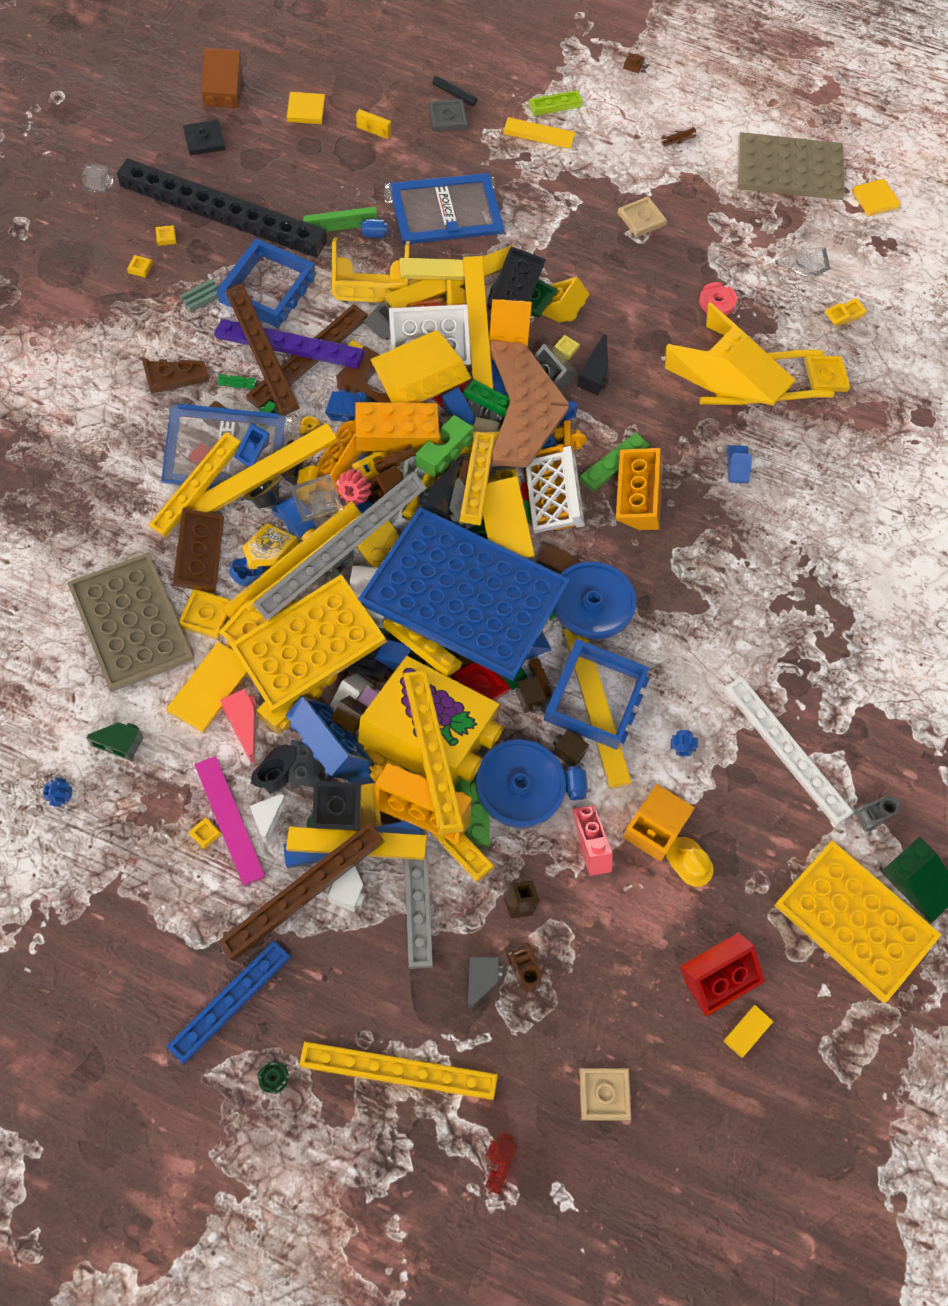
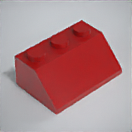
(723, 973)

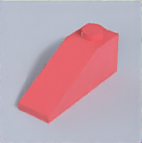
(242, 717)

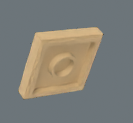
(642, 216)
(605, 1094)

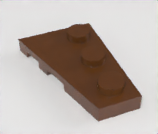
(172, 375)

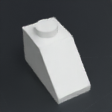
(348, 891)

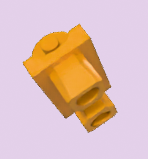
(570, 437)

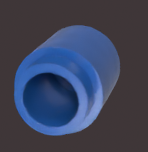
(374, 228)
(576, 783)

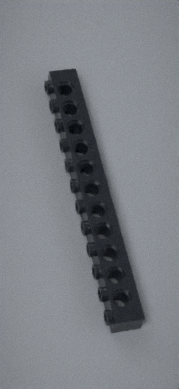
(222, 208)

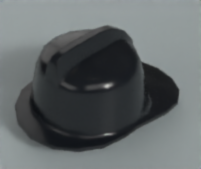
(266, 494)
(274, 769)

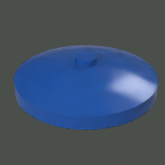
(596, 601)
(520, 783)

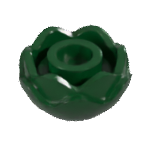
(273, 1069)

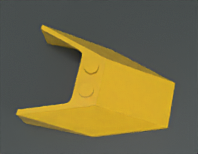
(732, 366)

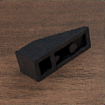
(594, 374)
(439, 494)

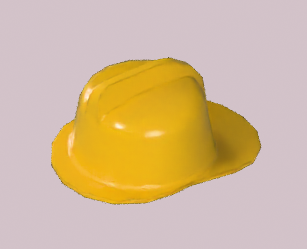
(690, 862)

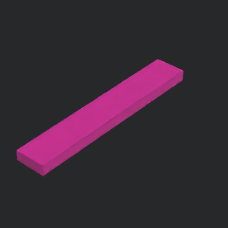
(229, 821)

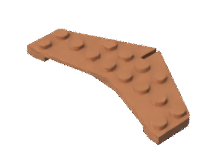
(533, 409)

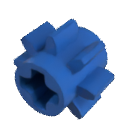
(684, 743)
(57, 792)

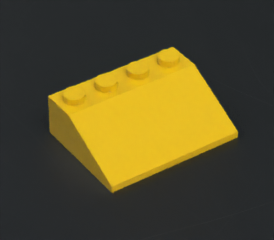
(420, 369)

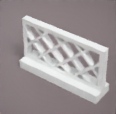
(572, 492)

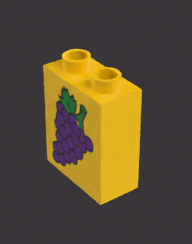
(462, 715)

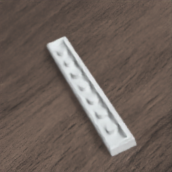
(789, 751)

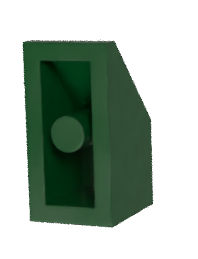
(117, 740)

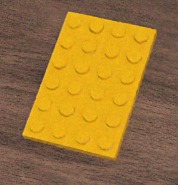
(308, 643)
(858, 921)

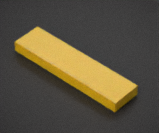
(539, 133)

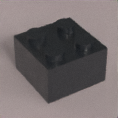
(336, 805)

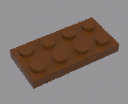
(198, 550)

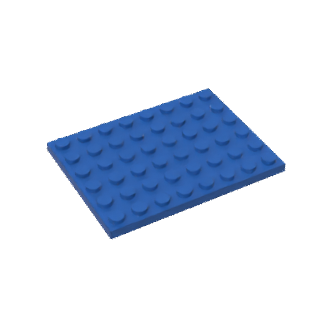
(464, 593)

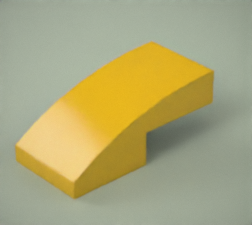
(845, 313)

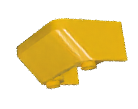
(363, 286)

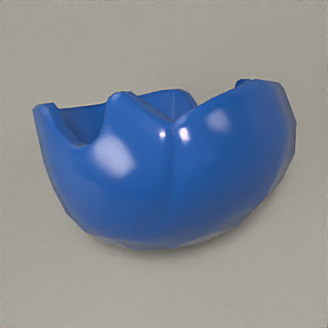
(241, 574)

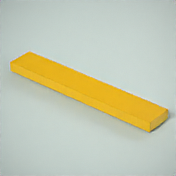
(477, 478)
(195, 484)
(326, 840)

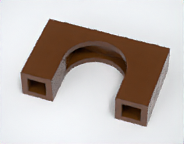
(355, 380)

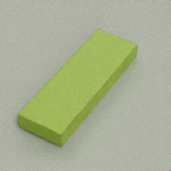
(555, 103)

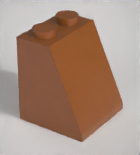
(222, 78)

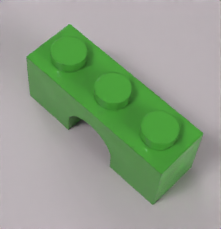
(435, 458)

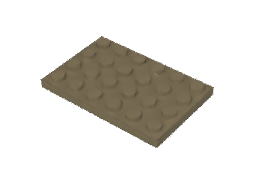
(790, 166)
(130, 622)

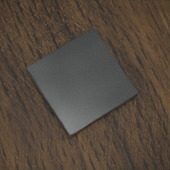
(447, 115)

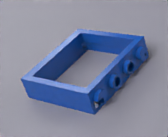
(246, 264)
(608, 660)

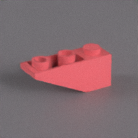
(593, 840)

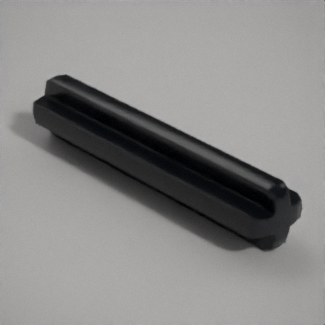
(454, 90)

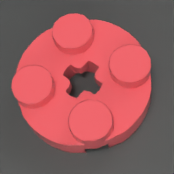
(716, 290)

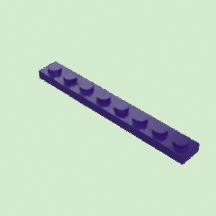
(296, 345)

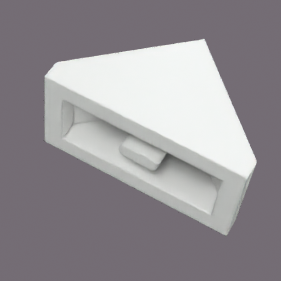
(350, 686)
(267, 814)

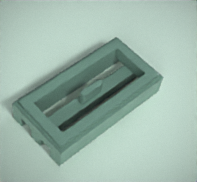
(200, 293)

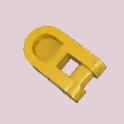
(359, 466)

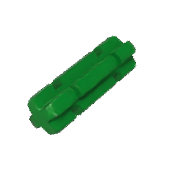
(237, 381)

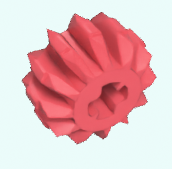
(353, 487)

